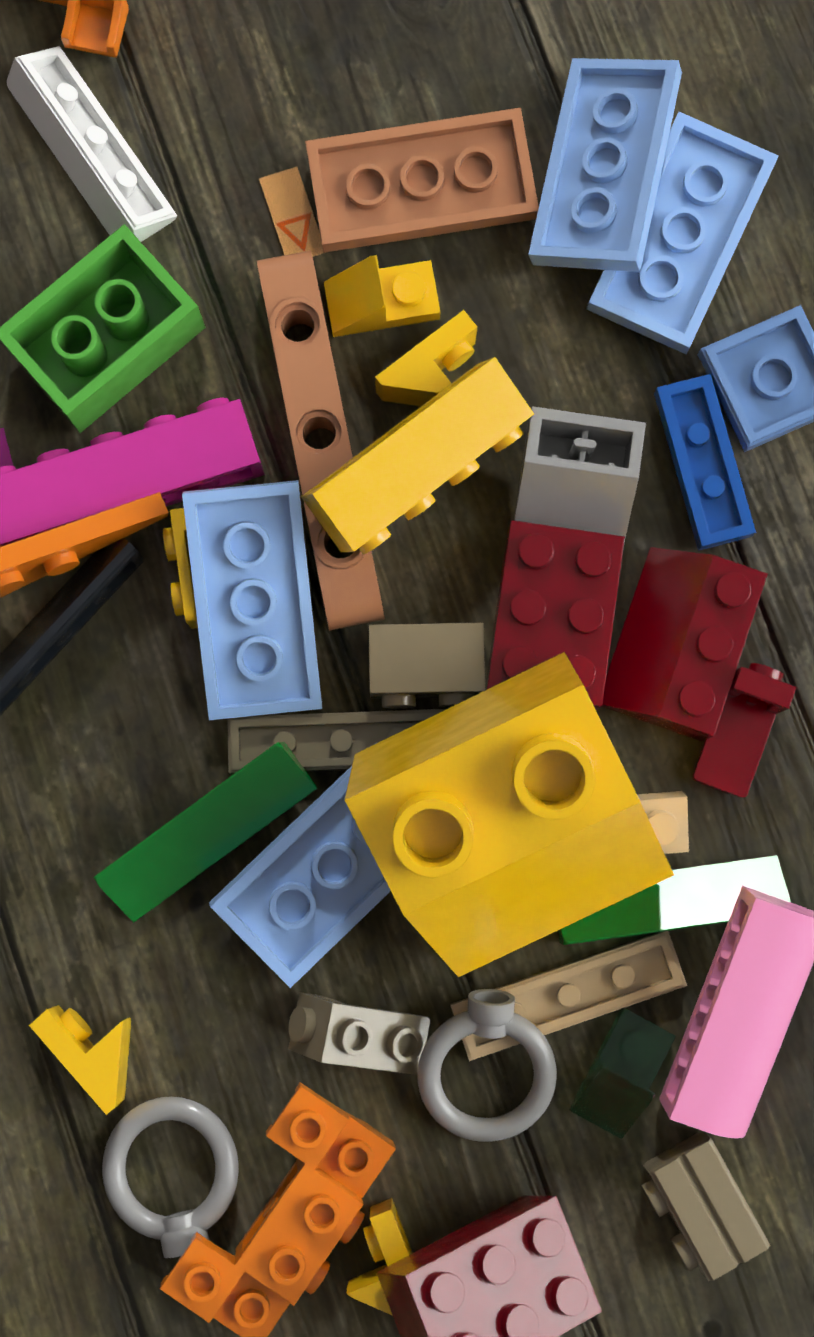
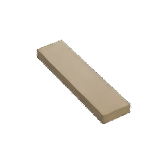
(587, 989)

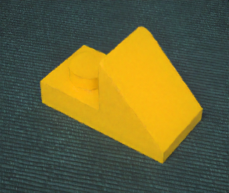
(381, 298)
(419, 373)
(96, 1068)
(385, 1241)

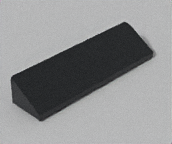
(64, 617)

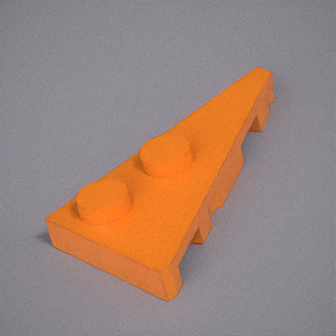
(63, 547)

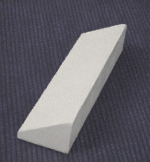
(88, 144)

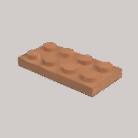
(422, 180)

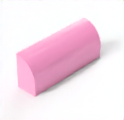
(741, 1015)

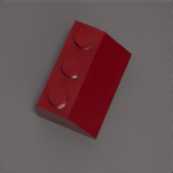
(682, 640)

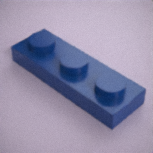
(704, 462)

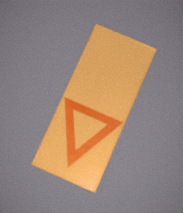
(291, 212)

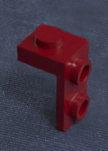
(734, 753)

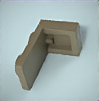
(357, 1035)

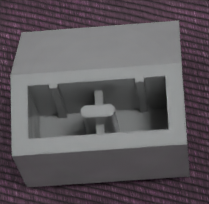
(579, 471)

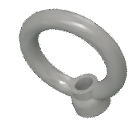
(490, 1017)
(178, 1228)

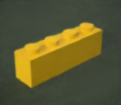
(418, 457)

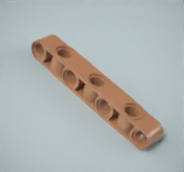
(311, 403)

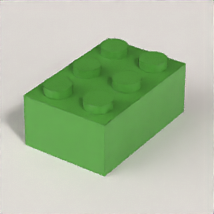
(102, 328)

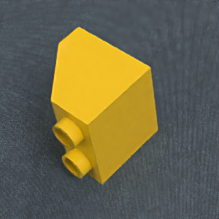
(504, 817)

